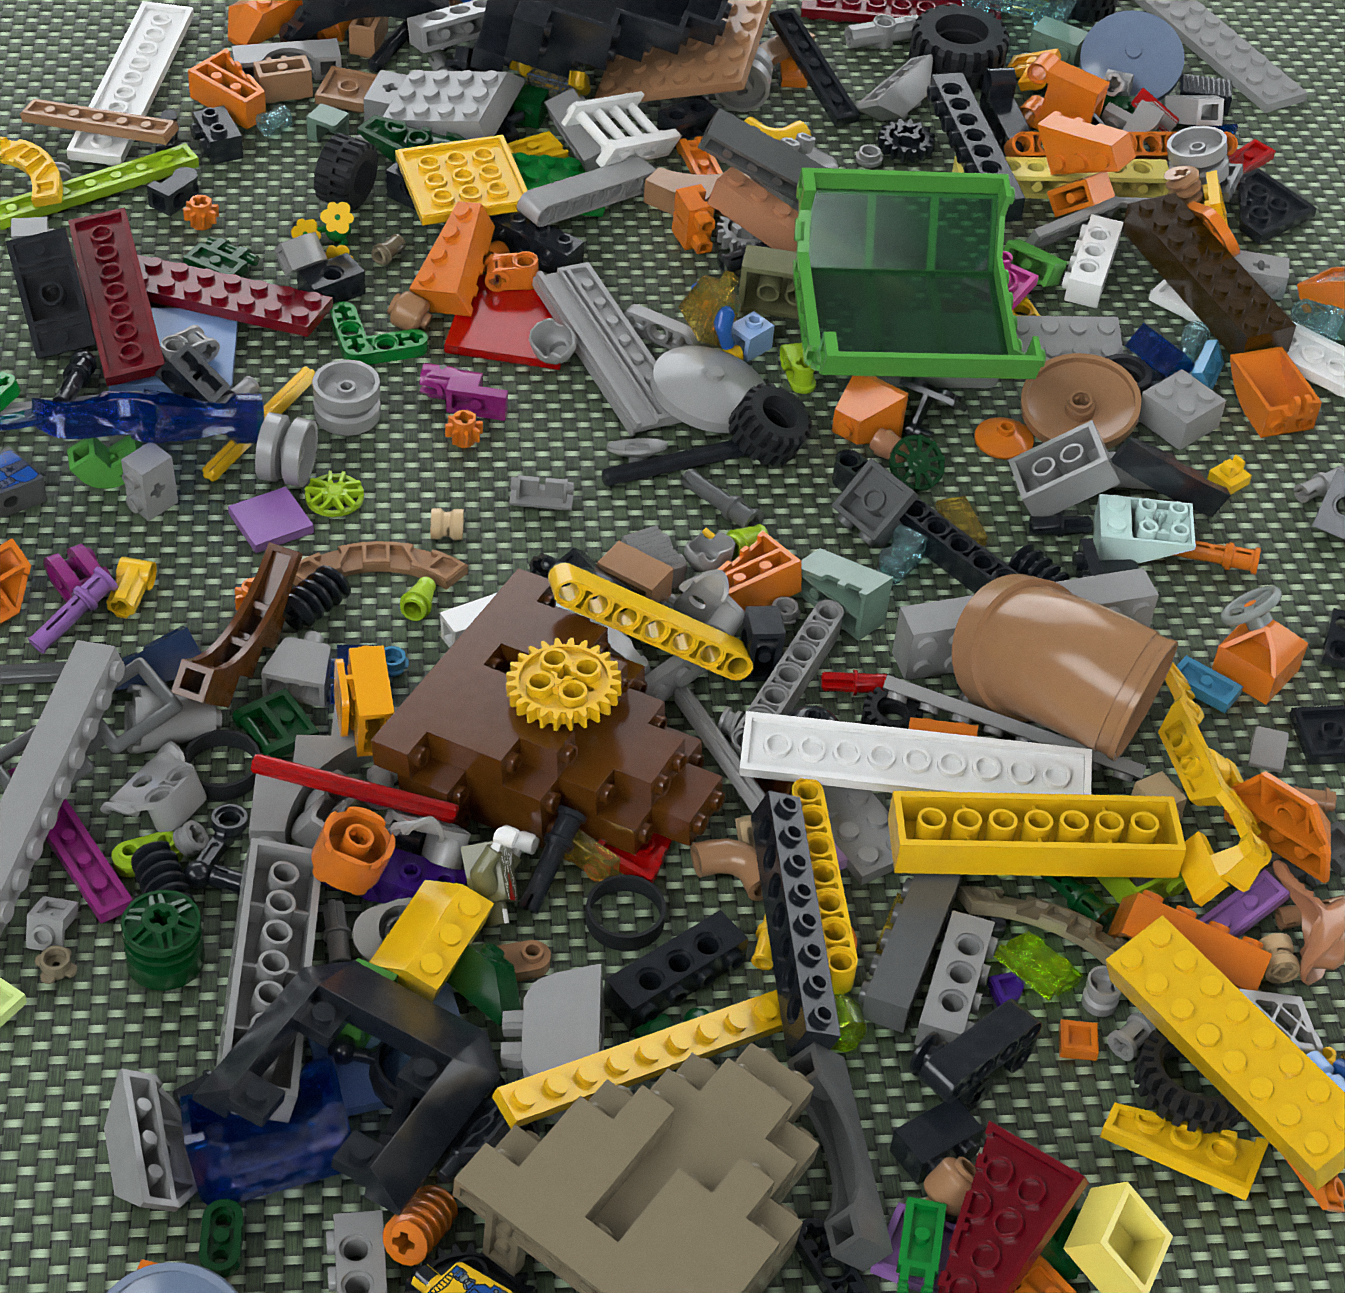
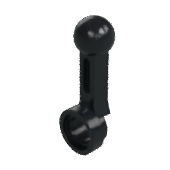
(199, 871)

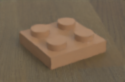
(344, 89)

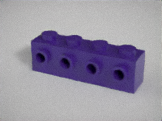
(405, 876)

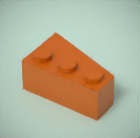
(1083, 147)
(763, 573)

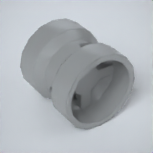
(1100, 994)

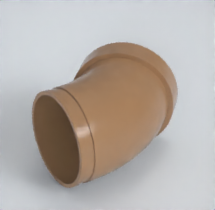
(1059, 661)

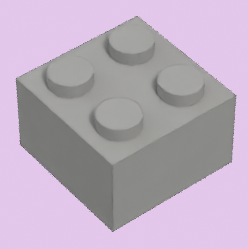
(1181, 409)

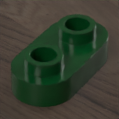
(220, 1241)

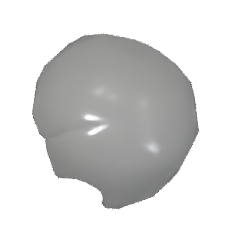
(552, 341)
(709, 554)

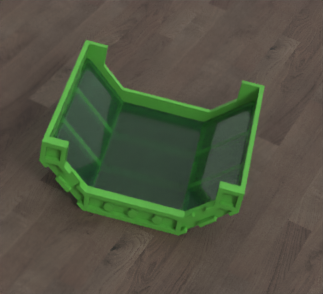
(906, 275)

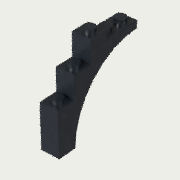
(321, 14)

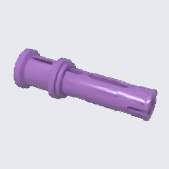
(84, 599)

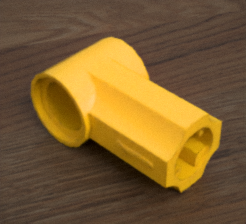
(132, 578)

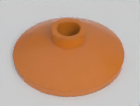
(1003, 437)

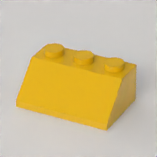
(432, 936)

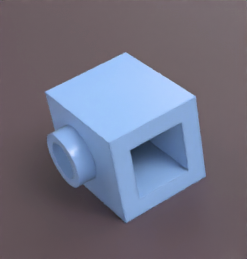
(753, 335)

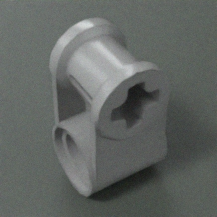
(199, 343)

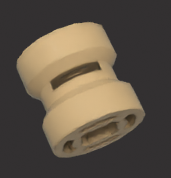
(447, 524)
(1283, 964)

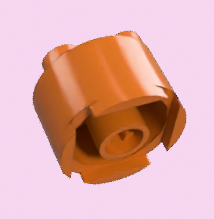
(352, 850)

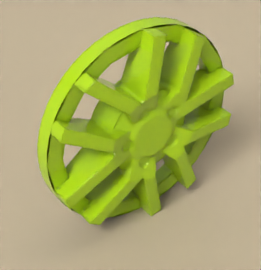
(334, 494)

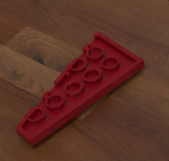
(1007, 1215)

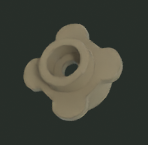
(55, 956)

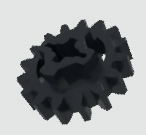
(906, 140)

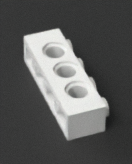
(1091, 261)

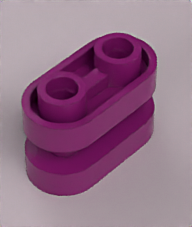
(61, 574)

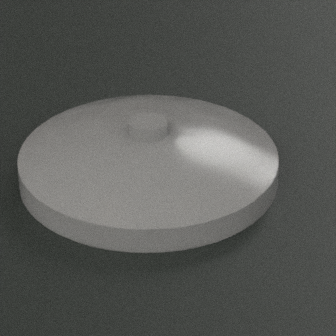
(702, 385)

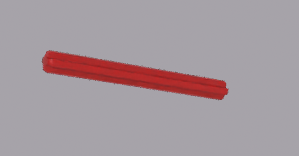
(354, 788)

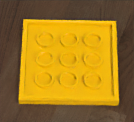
(462, 172)

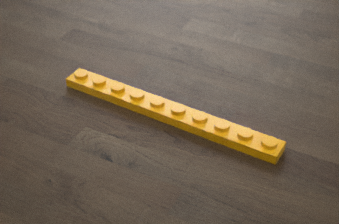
(638, 1059)

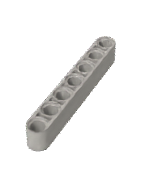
(585, 191)
(796, 666)

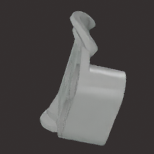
(719, 608)
(169, 796)
(442, 839)

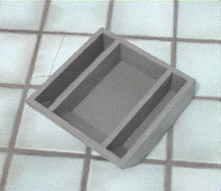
(456, 101)

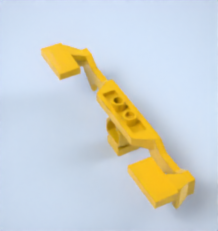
(1209, 782)

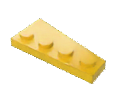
(1208, 1157)

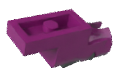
(463, 391)

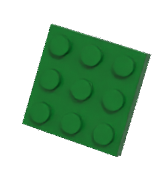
(546, 169)

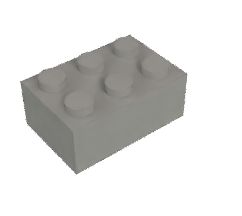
(1064, 471)

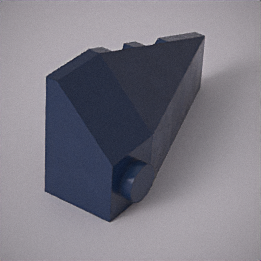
(164, 655)

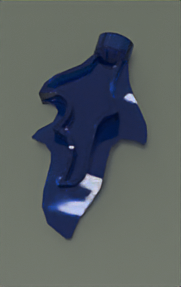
(144, 416)

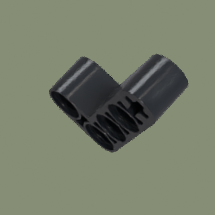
(1000, 107)
(997, 1040)

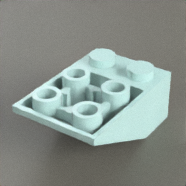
(1142, 528)

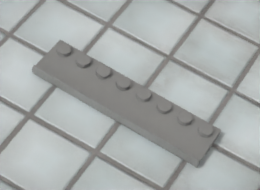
(605, 344)

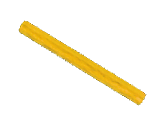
(276, 404)

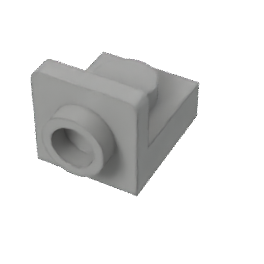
(48, 922)

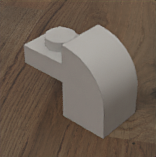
(1144, 118)
(300, 253)

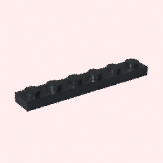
(814, 67)

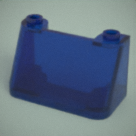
(246, 1161)

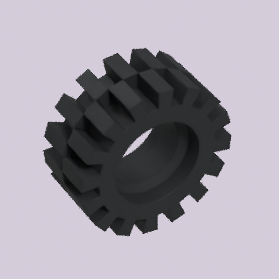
(879, 704)

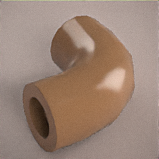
(728, 857)

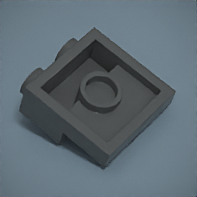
(874, 503)

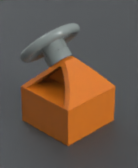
(1259, 650)

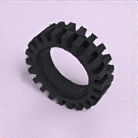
(1174, 1099)

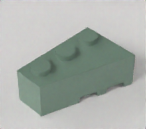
(855, 587)

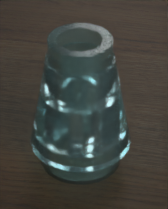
(1194, 338)

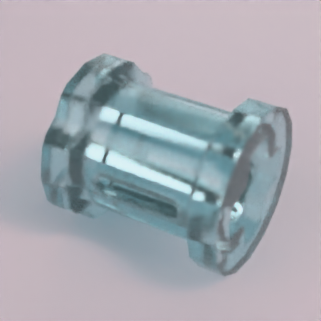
(273, 120)

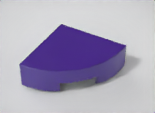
(1005, 987)

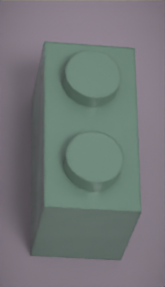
(1055, 34)

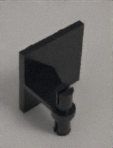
(929, 395)

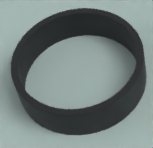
(217, 738)
(622, 941)

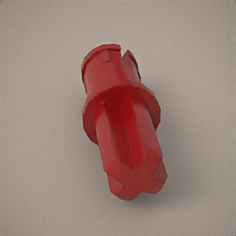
(852, 682)

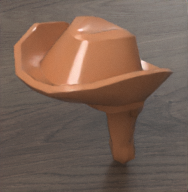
(1321, 927)

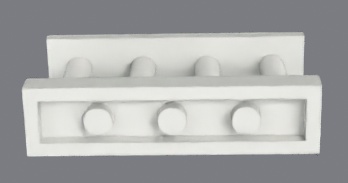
(647, 146)

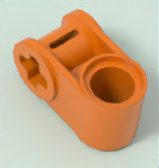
(513, 270)

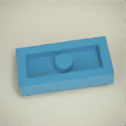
(1209, 364)
(1210, 685)

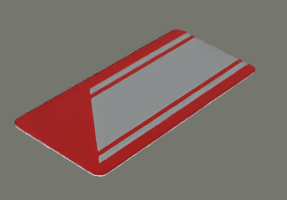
(1169, 119)

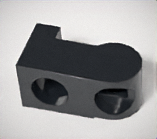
(173, 192)
(1334, 642)

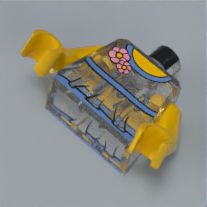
(556, 84)

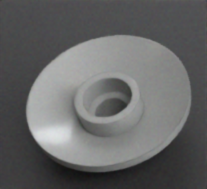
(637, 448)

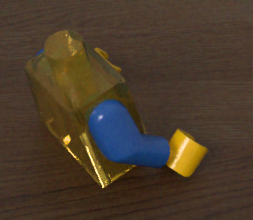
(712, 310)

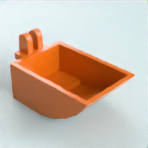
(1273, 392)

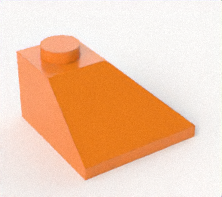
(867, 407)

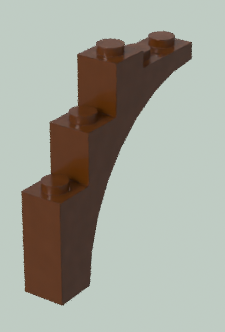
(258, 623)

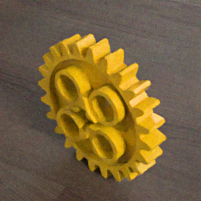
(563, 684)

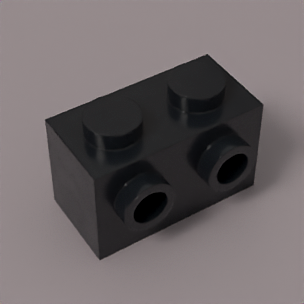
(217, 135)

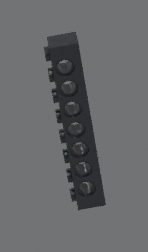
(970, 133)
(514, 229)
(794, 924)

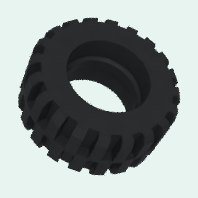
(960, 41)

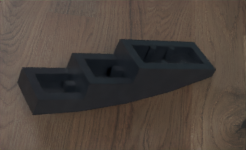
(1169, 477)

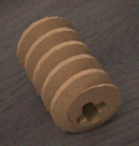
(1185, 183)

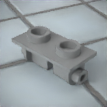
(553, 495)

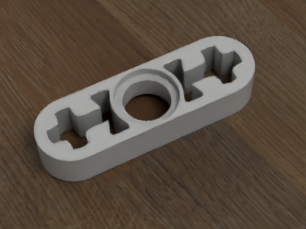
(644, 322)

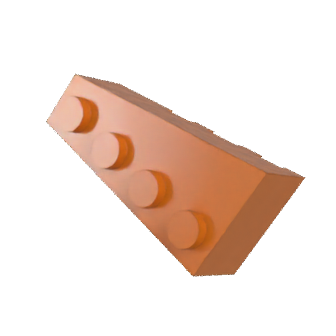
(455, 261)

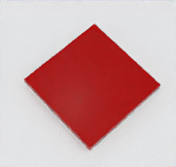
(499, 326)

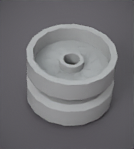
(756, 88)
(1202, 148)
(346, 397)
(286, 449)

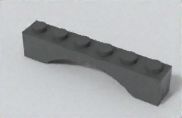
(856, 1218)

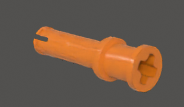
(1227, 556)

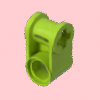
(799, 375)

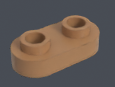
(528, 966)

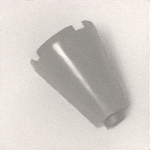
(184, 727)

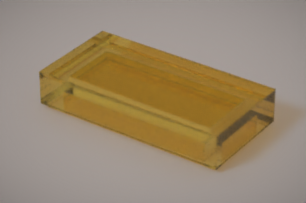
(961, 514)

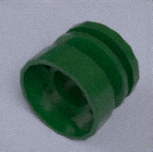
(163, 940)

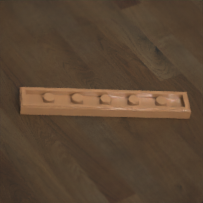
(99, 121)

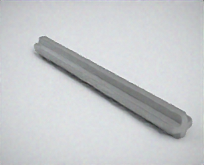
(718, 746)

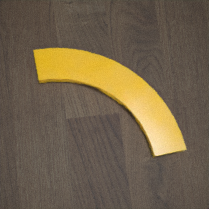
(38, 165)

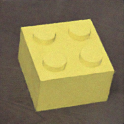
(1118, 1240)

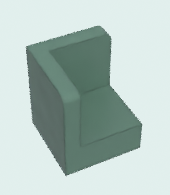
(326, 119)

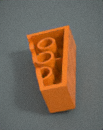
(1238, 959)

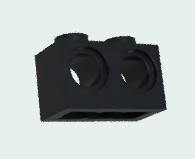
(687, 117)
(192, 376)

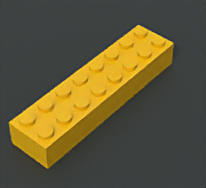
(1035, 834)
(1235, 1048)

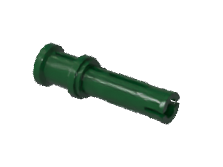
(1082, 898)

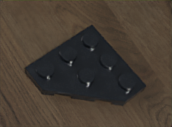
(1269, 207)

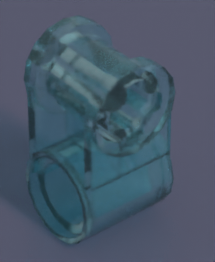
(1322, 318)

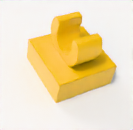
(1230, 474)

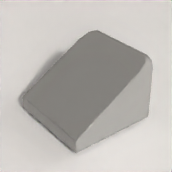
(1268, 749)

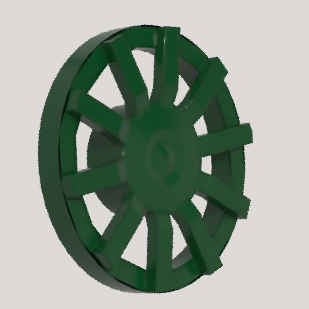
(917, 462)

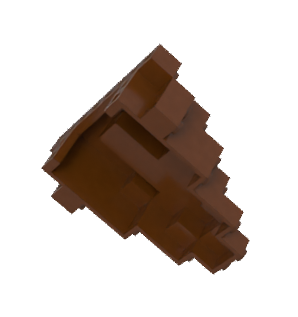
(472, 749)

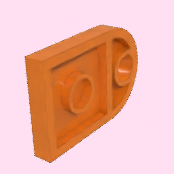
(1216, 226)

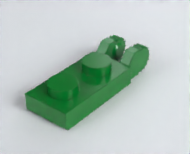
(920, 1243)

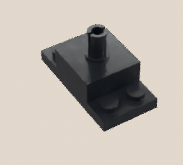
(51, 293)

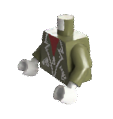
(492, 868)

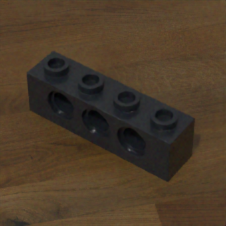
(675, 970)

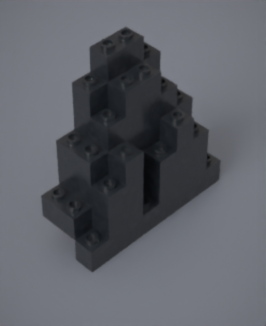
(590, 32)

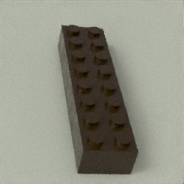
(1206, 276)

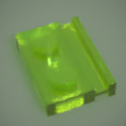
(1038, 965)

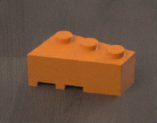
(224, 83)

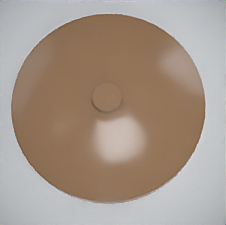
(1079, 390)

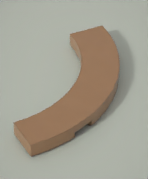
(387, 557)

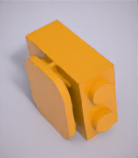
(363, 695)

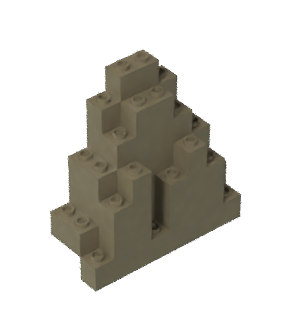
(654, 1183)

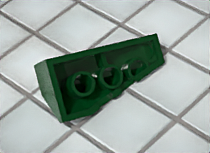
(393, 134)

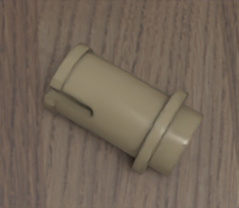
(383, 252)

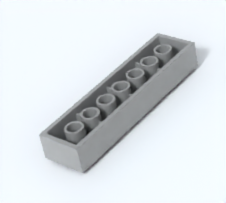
(927, 629)
(269, 948)

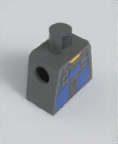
(19, 484)

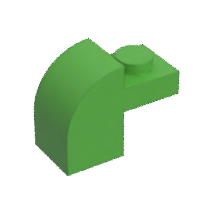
(99, 464)

